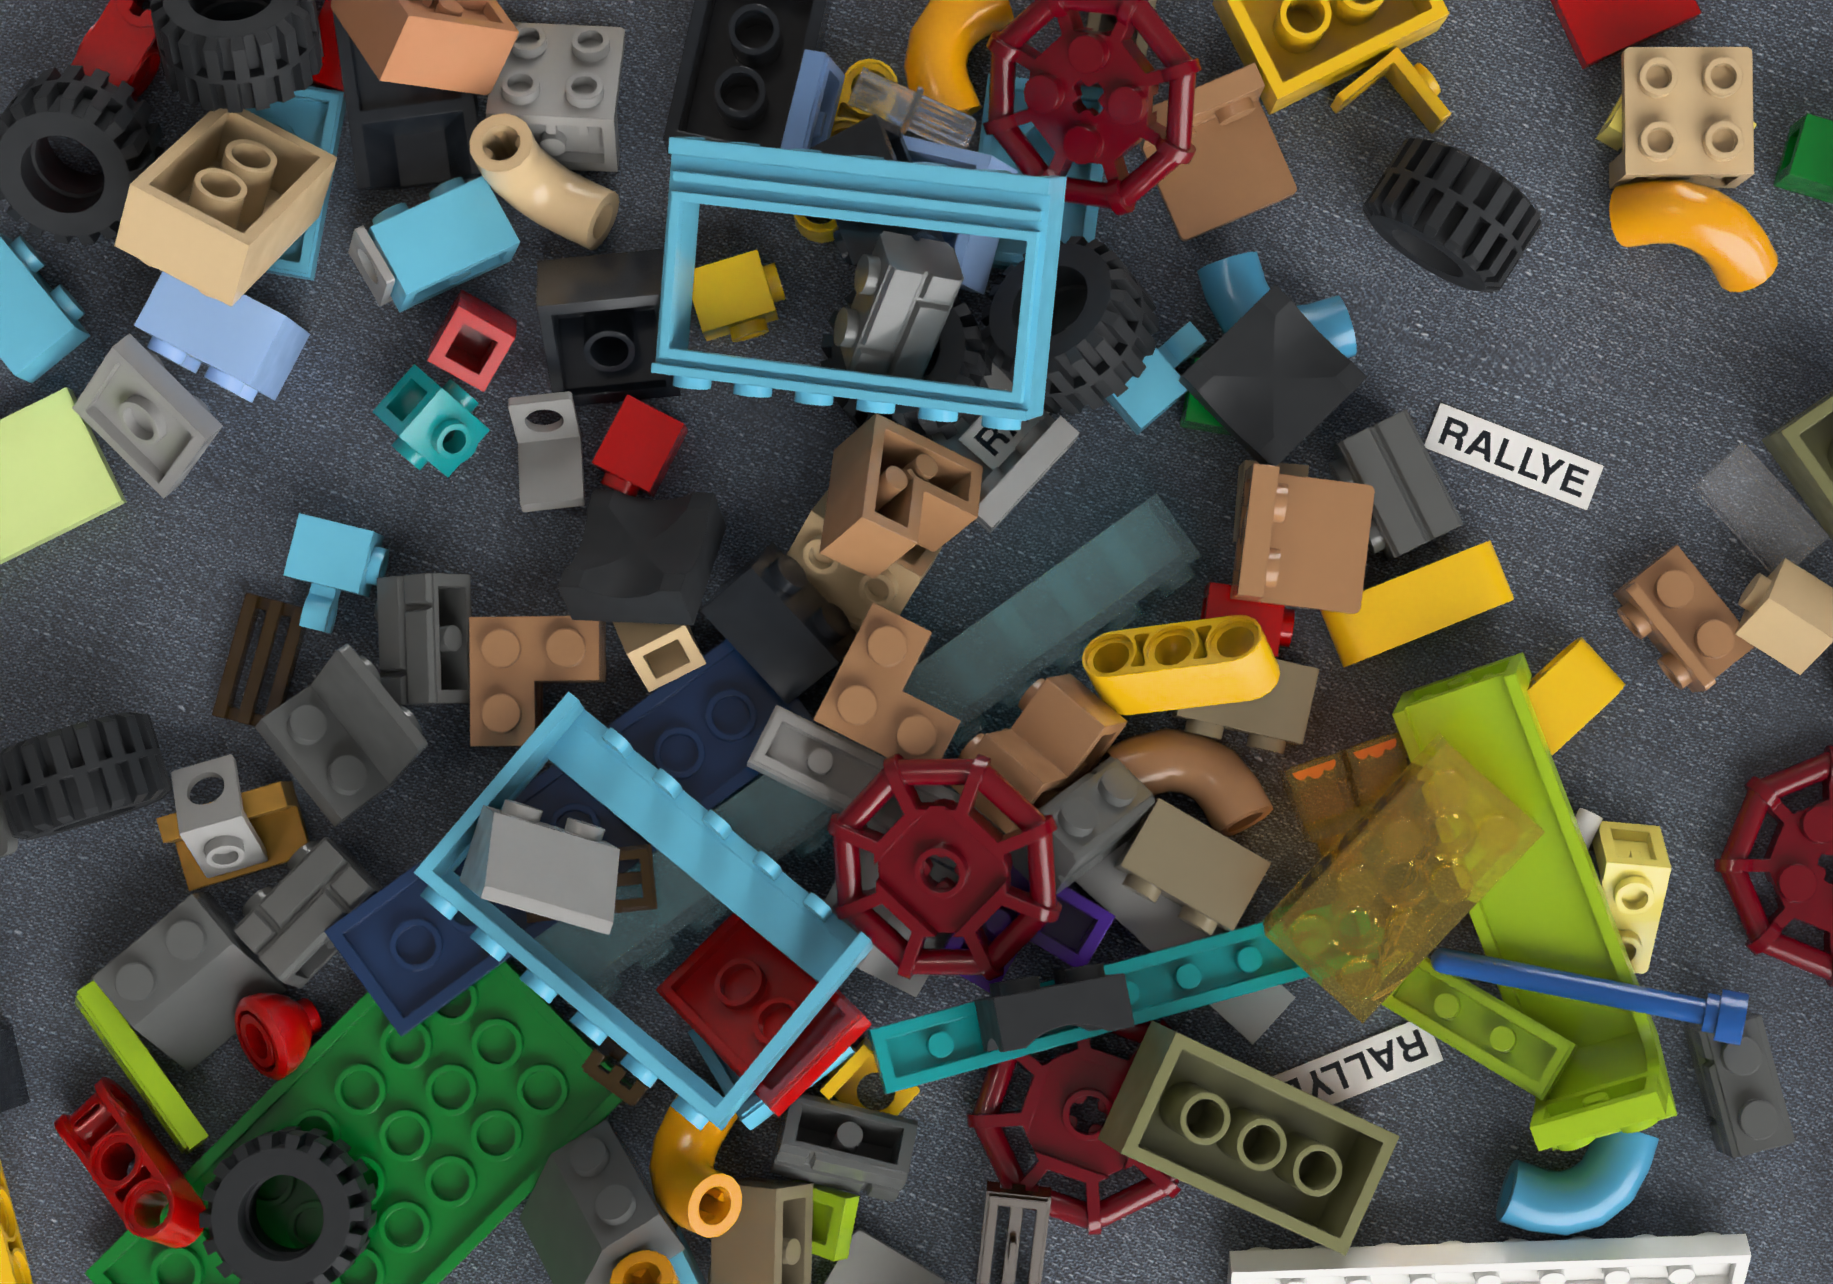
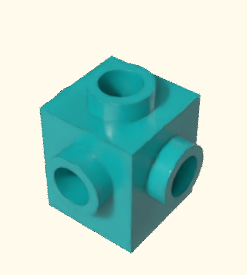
(431, 421)

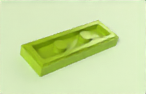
(1483, 1028)
(140, 1068)

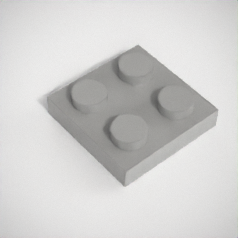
(147, 415)

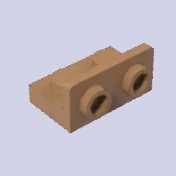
(1682, 620)

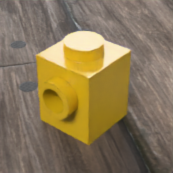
(736, 297)

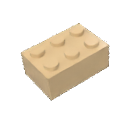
(225, 202)

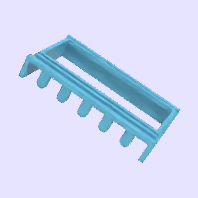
(867, 192)
(696, 843)

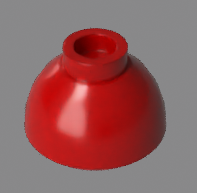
(276, 1031)

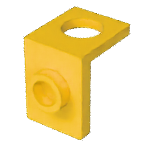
(1412, 82)
(844, 1080)

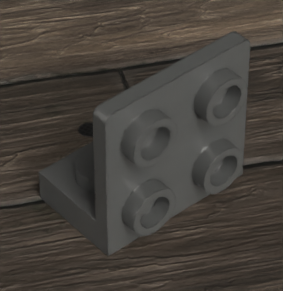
(344, 736)

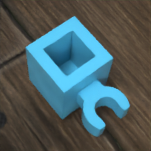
(1158, 384)
(333, 560)

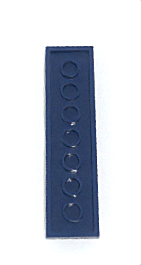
(690, 728)

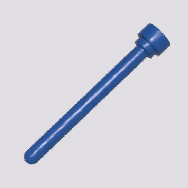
(1718, 1014)

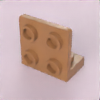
(1235, 157)
(1302, 541)

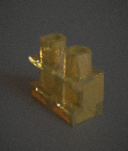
(1322, 794)

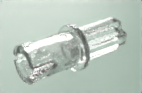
(911, 110)

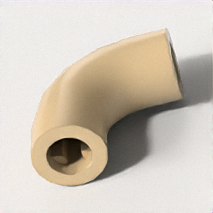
(541, 185)

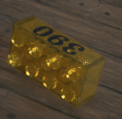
(1401, 878)

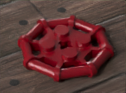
(1127, 100)
(966, 838)
(1787, 864)
(1054, 1134)

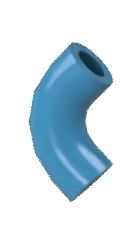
(1239, 283)
(1580, 1195)

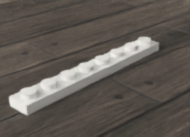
(1579, 1260)

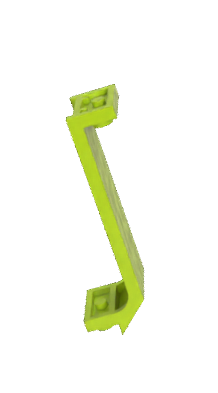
(1548, 909)

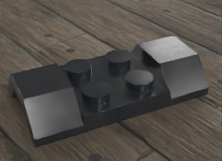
(404, 131)

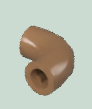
(1199, 769)

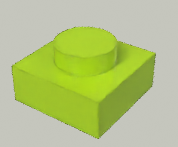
(832, 1221)

